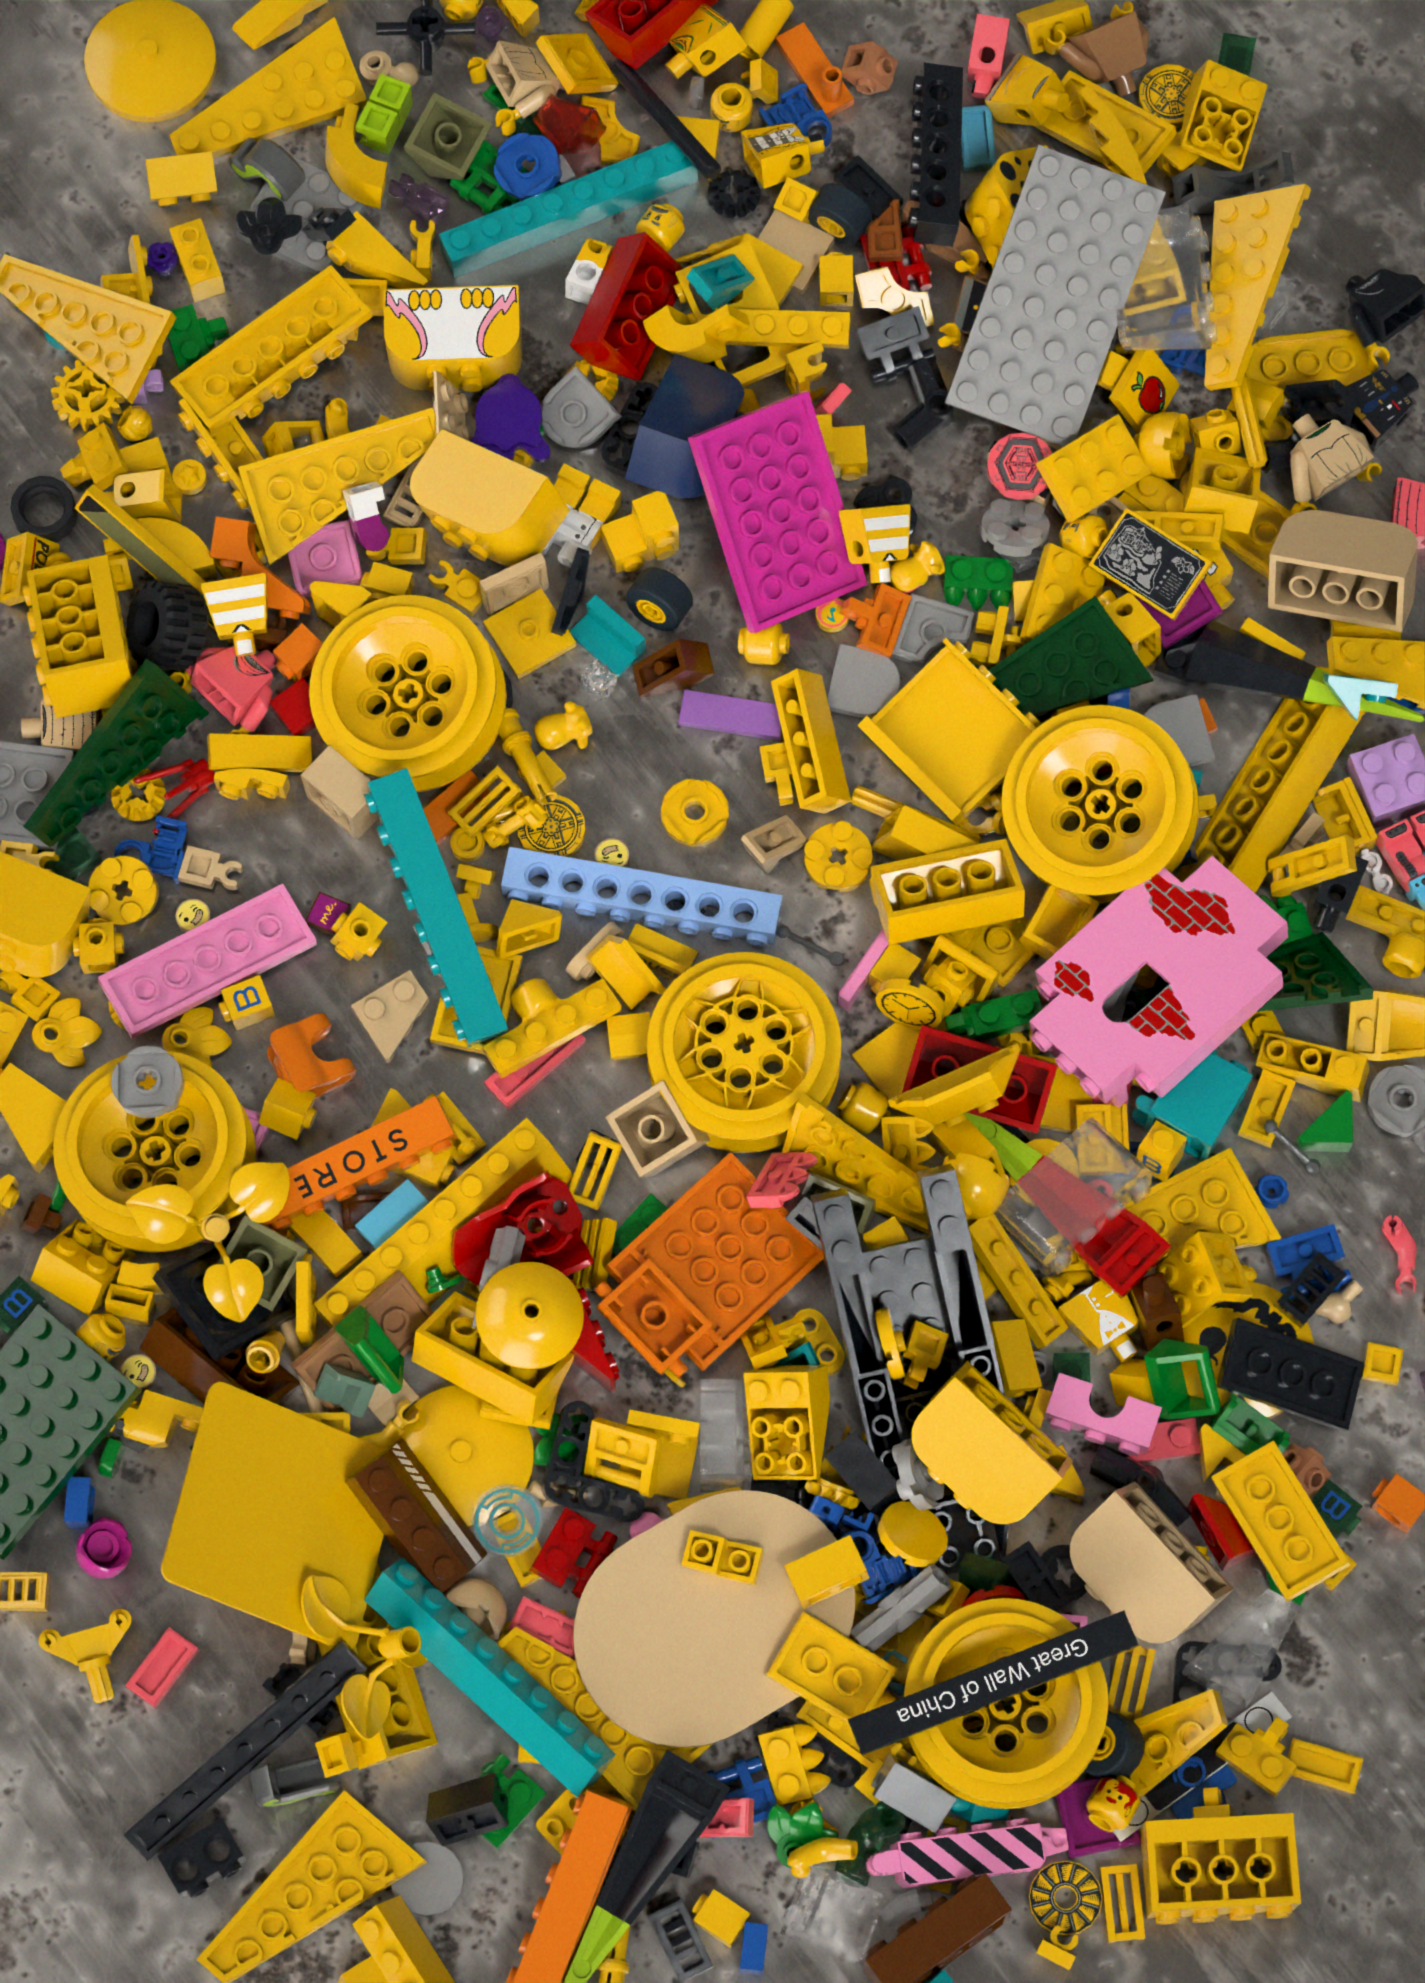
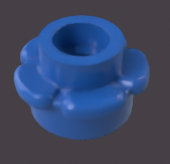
(1272, 1182)

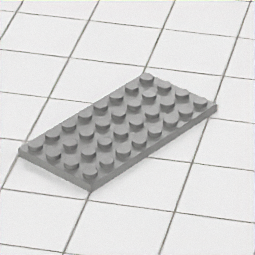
(1054, 297)

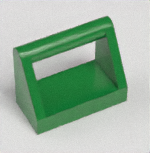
(372, 1349)
(1169, 1384)

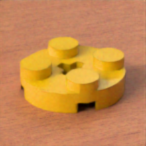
(839, 837)
(141, 882)

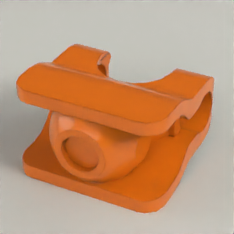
(297, 1064)

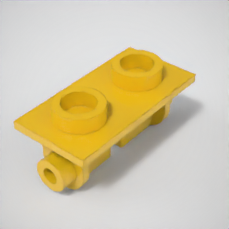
(468, 1139)

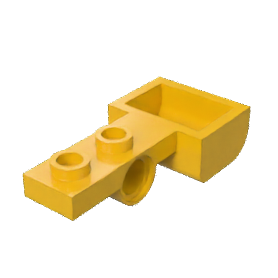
(1059, 919)

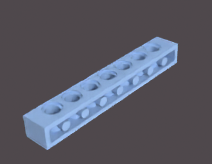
(627, 882)

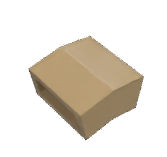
(384, 1404)

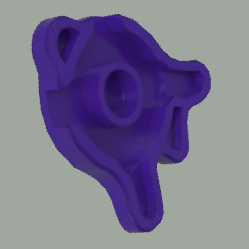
(510, 420)

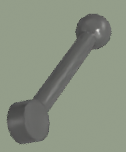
(835, 958)
(1312, 1165)

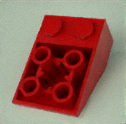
(589, 1350)

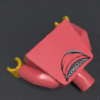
(232, 684)

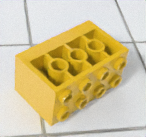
(78, 635)
(1227, 1843)

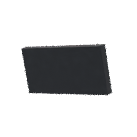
(1290, 1374)

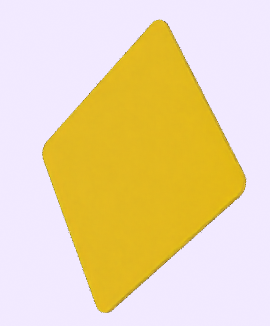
(269, 1510)

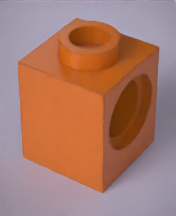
(297, 653)
(1399, 1502)

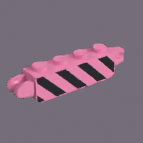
(957, 1856)

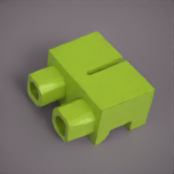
(384, 114)

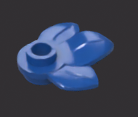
(1222, 1779)

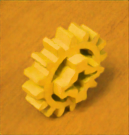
(75, 388)

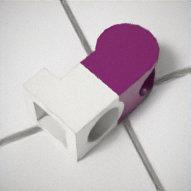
(365, 515)

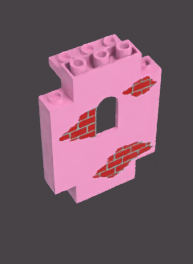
(1201, 939)

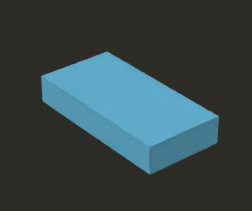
(977, 139)
(391, 1214)

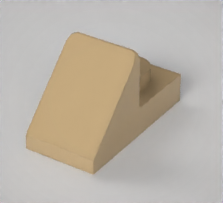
(773, 842)

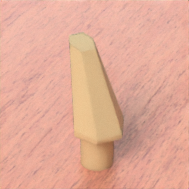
(535, 1489)

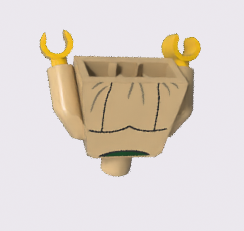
(521, 78)
(1327, 460)

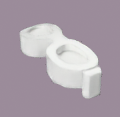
(1381, 882)

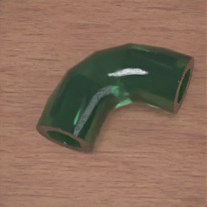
(871, 1833)

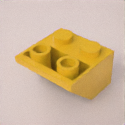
(80, 1266)

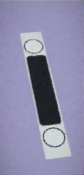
(1168, 1792)

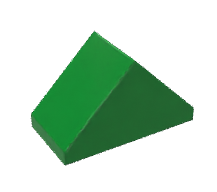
(1332, 1129)

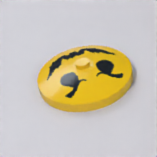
(1213, 1328)

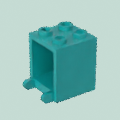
(1199, 1104)

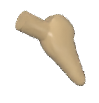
(1337, 1305)

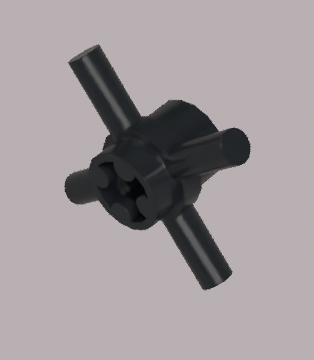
(429, 42)

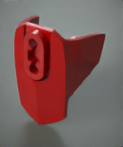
(550, 1240)

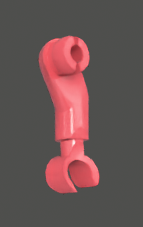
(1406, 1248)

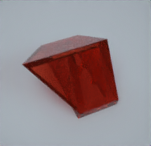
(569, 125)

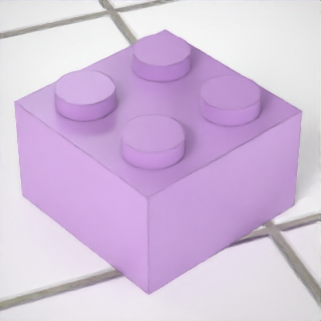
(1389, 780)

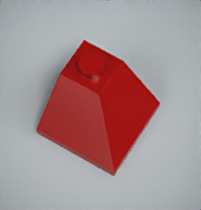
(1220, 1531)

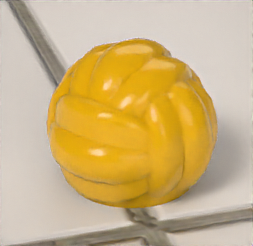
(135, 423)

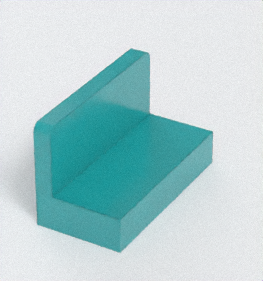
(608, 637)

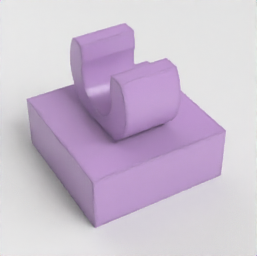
(152, 383)

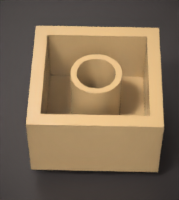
(339, 791)
(654, 1132)

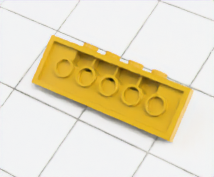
(273, 351)

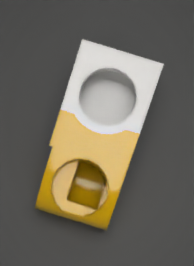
(587, 270)

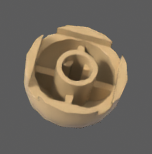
(481, 1603)

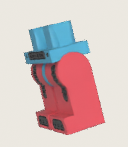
(1405, 854)

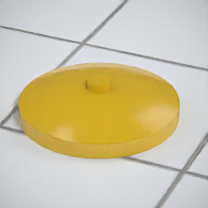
(150, 60)
(467, 1451)

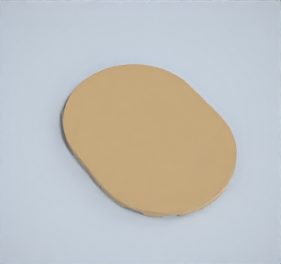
(690, 1651)

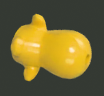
(914, 571)
(560, 728)

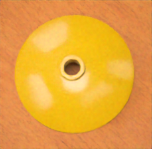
(524, 1340)

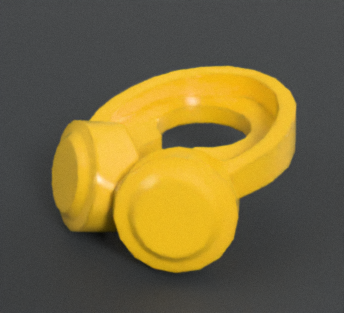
(991, 824)

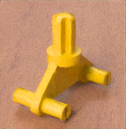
(90, 1650)

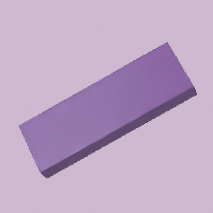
(730, 715)

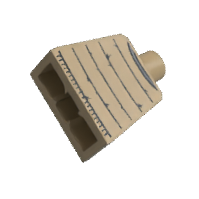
(62, 732)

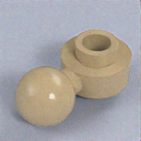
(403, 71)

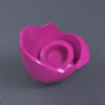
(104, 1548)

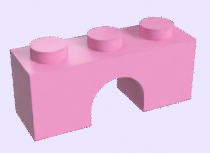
(1129, 1429)

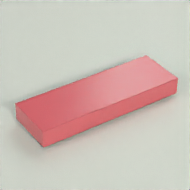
(519, 1083)

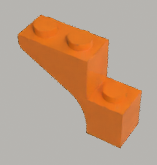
(235, 544)

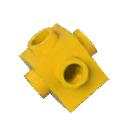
(1217, 432)
(357, 933)
(98, 946)
(952, 983)

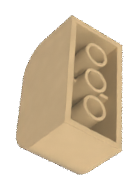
(1344, 569)
(1145, 1566)

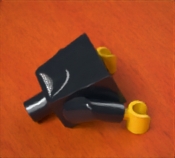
(1383, 308)

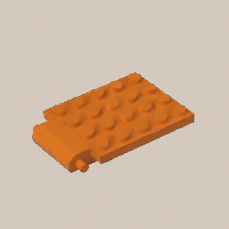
(704, 1272)

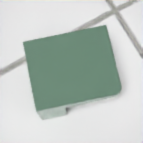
(344, 1388)

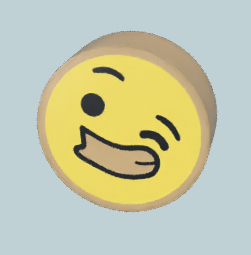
(612, 852)
(192, 914)
(140, 1371)

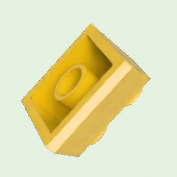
(1223, 486)

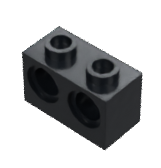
(198, 1850)

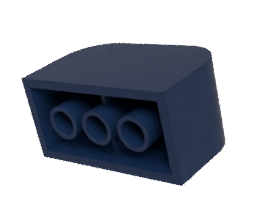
(685, 403)

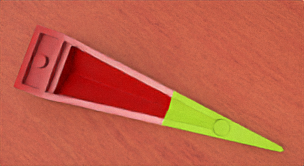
(1120, 1250)

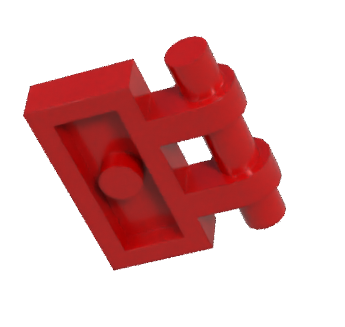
(901, 274)
(564, 1546)

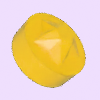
(189, 476)

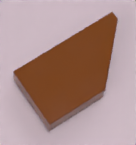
(885, 236)

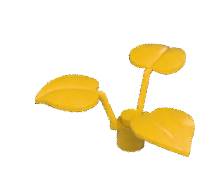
(258, 1189)
(363, 1700)

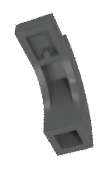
(1203, 186)

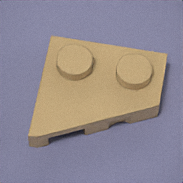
(391, 1012)

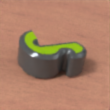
(268, 161)
(291, 1782)

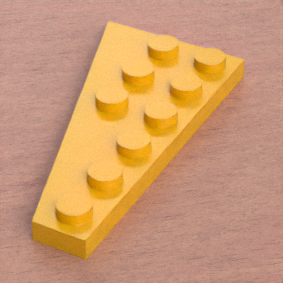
(287, 94)
(98, 326)
(855, 1162)
(1204, 1198)
(325, 1875)

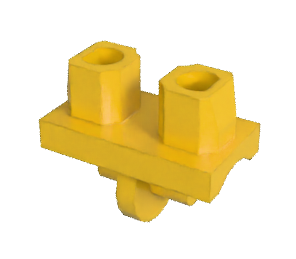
(995, 624)

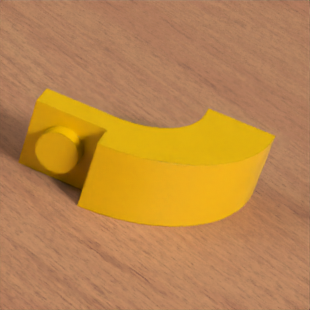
(348, 166)
(698, 341)
(179, 540)

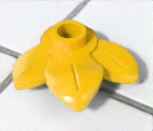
(71, 1032)
(201, 1037)

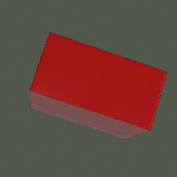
(294, 709)

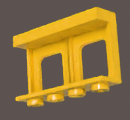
(755, 296)

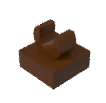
(272, 637)
(39, 1215)

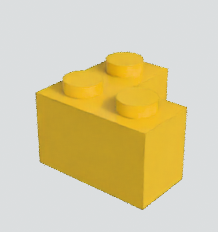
(845, 448)
(643, 535)

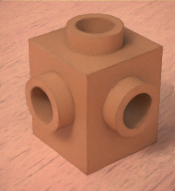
(869, 68)
(1307, 1467)

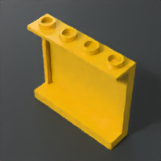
(952, 731)

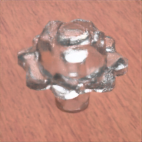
(597, 680)

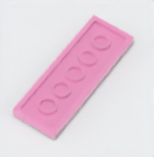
(207, 960)

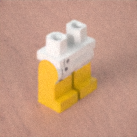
(589, 509)

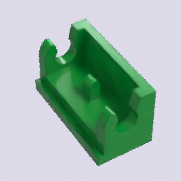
(1247, 1426)

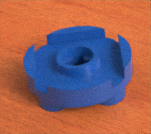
(509, 163)

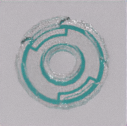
(511, 1499)

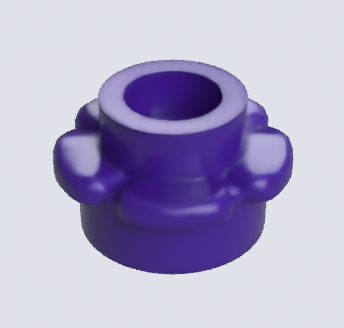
(162, 265)

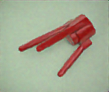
(195, 778)

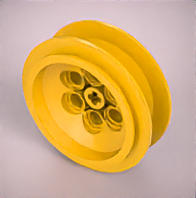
(395, 636)
(1072, 750)
(716, 991)
(97, 1127)
(1040, 1762)

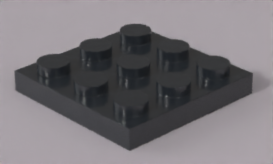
(219, 1335)

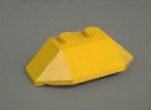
(961, 1090)

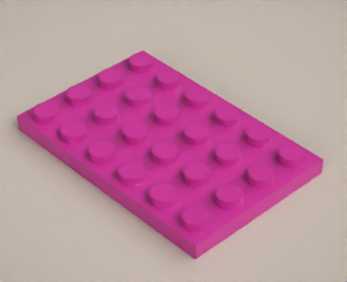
(776, 510)

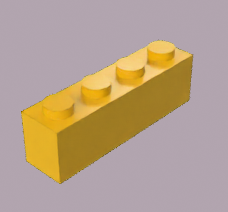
(810, 741)
(400, 1944)

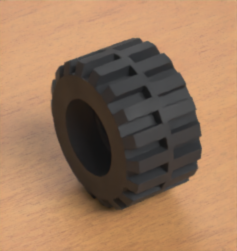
(167, 625)

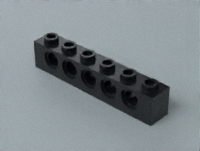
(937, 154)

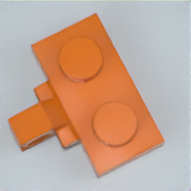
(878, 618)

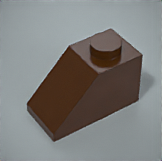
(673, 668)

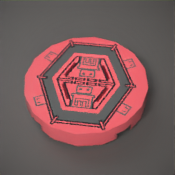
(1013, 465)

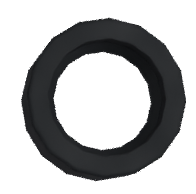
(37, 486)

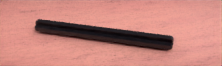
(666, 120)

